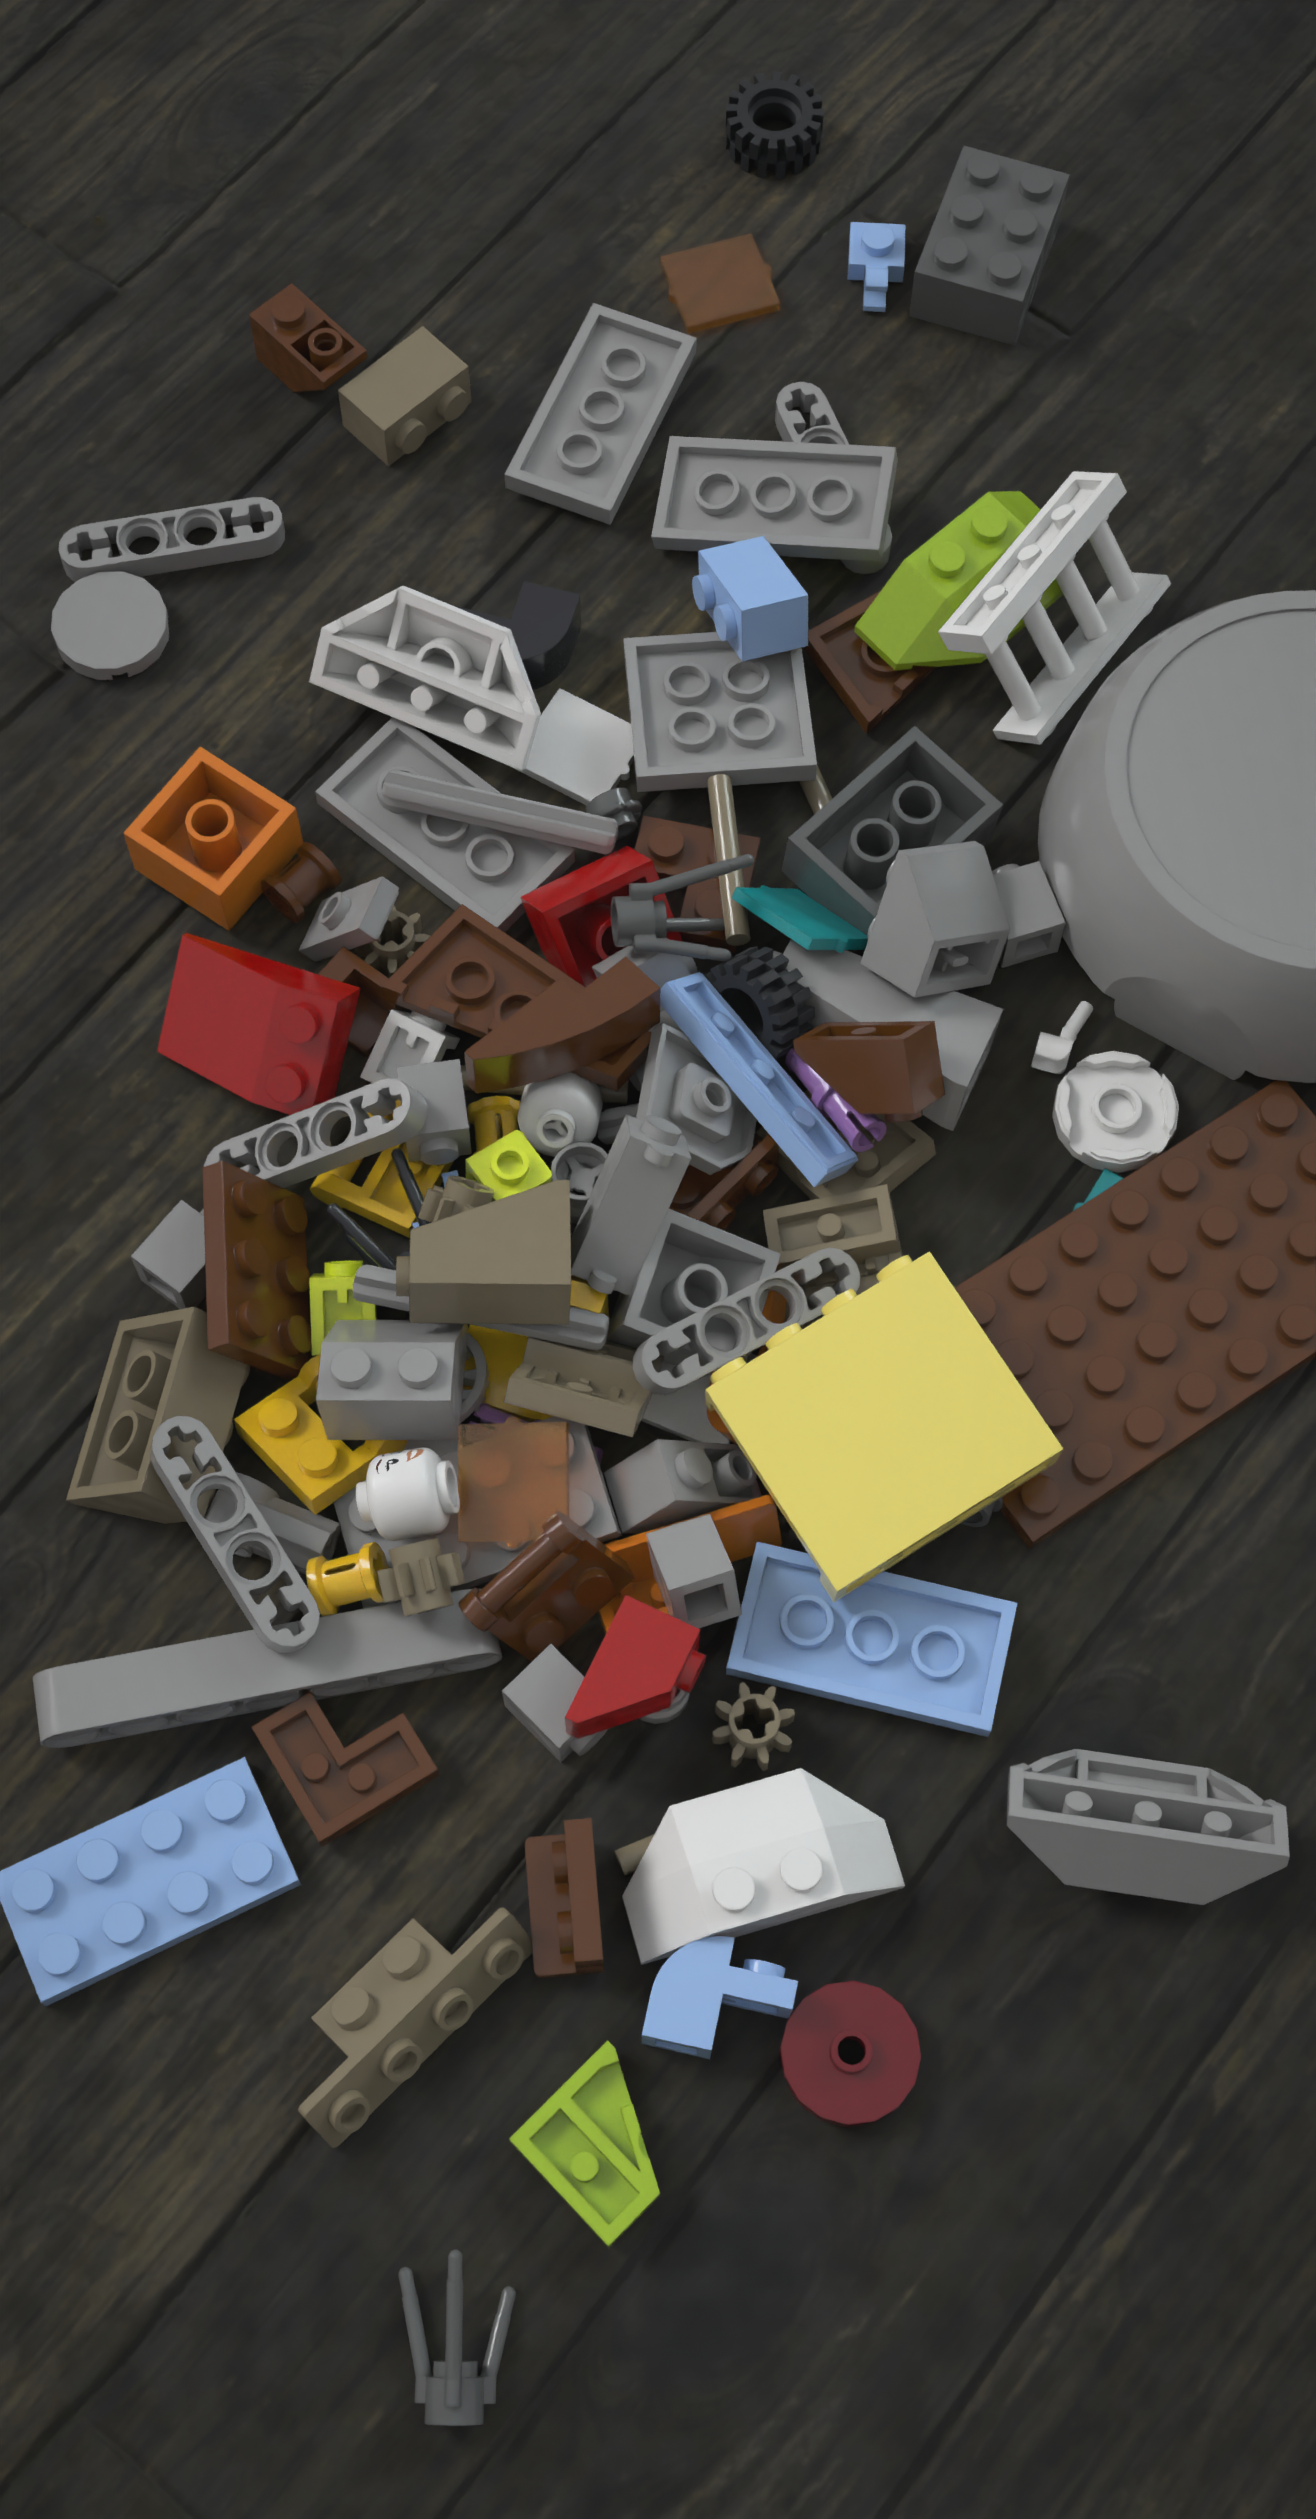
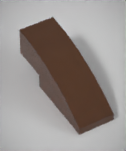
(565, 1029)

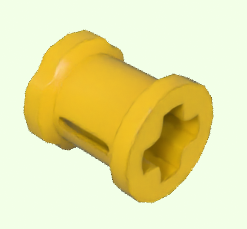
(489, 1127)
(346, 1578)

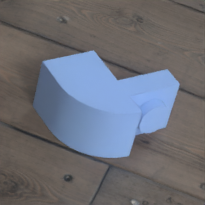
(695, 1984)

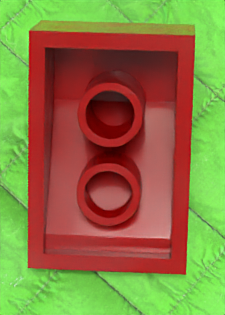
(257, 1025)

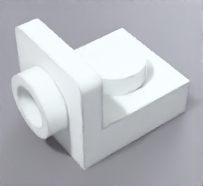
(407, 1041)

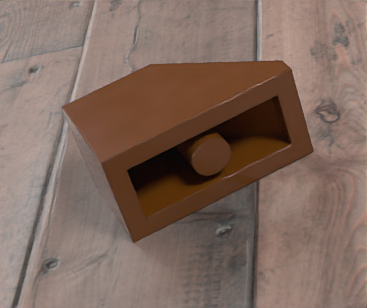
(877, 1065)

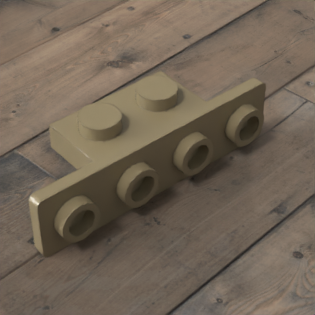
(402, 2012)

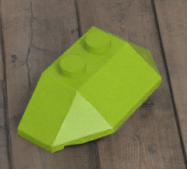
(939, 577)

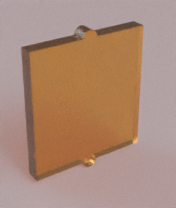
(719, 283)
(511, 1479)

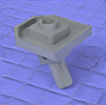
(692, 1096)

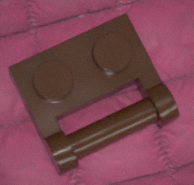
(548, 1589)

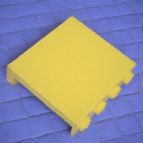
(882, 1422)

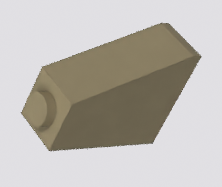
(493, 1262)

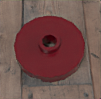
(842, 2091)

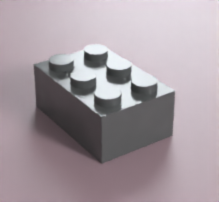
(988, 245)
(898, 803)

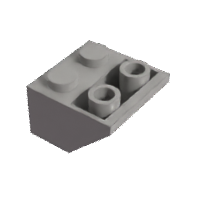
(938, 921)

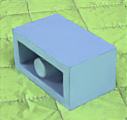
(752, 598)

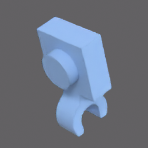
(876, 258)

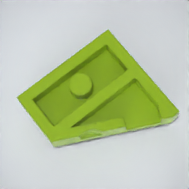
(592, 2147)

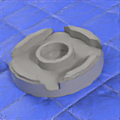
(110, 625)

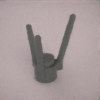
(644, 922)
(454, 2391)

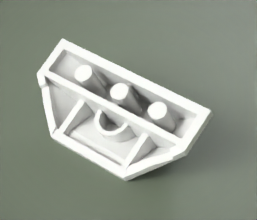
(433, 672)
(755, 1862)

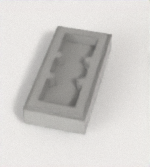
(349, 919)

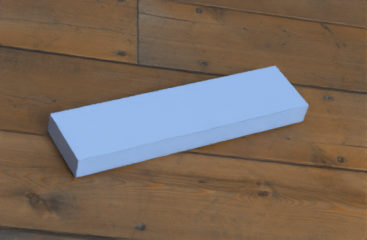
(757, 1078)

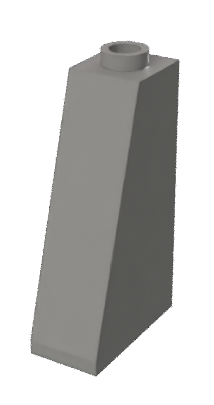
(853, 993)

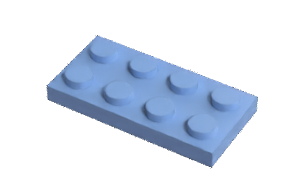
(881, 1647)
(145, 1881)

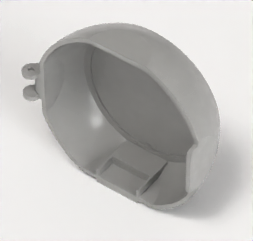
(1192, 837)

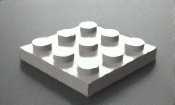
(712, 714)

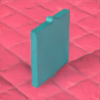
(801, 918)

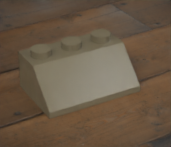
(154, 1374)

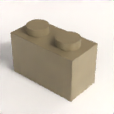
(405, 396)

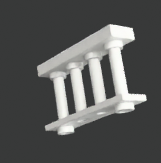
(1014, 593)

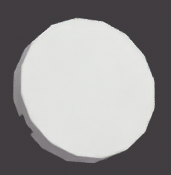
(1115, 1111)

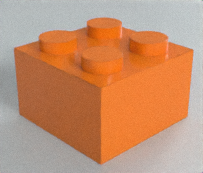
(213, 838)

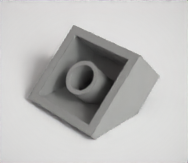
(684, 1273)
(392, 1380)

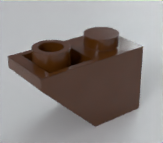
(302, 342)

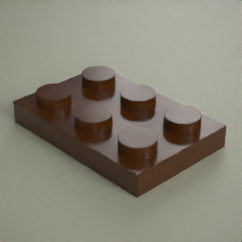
(256, 1271)

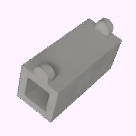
(628, 1203)

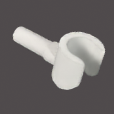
(1054, 1051)

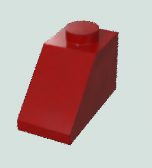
(635, 1669)

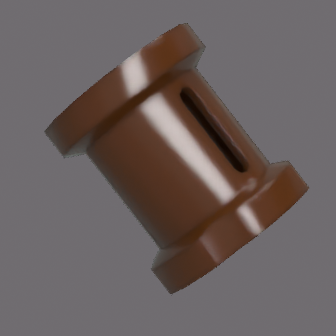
(301, 882)

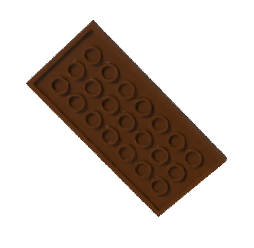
(1159, 1303)

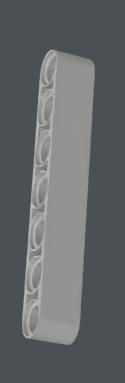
(243, 1676)

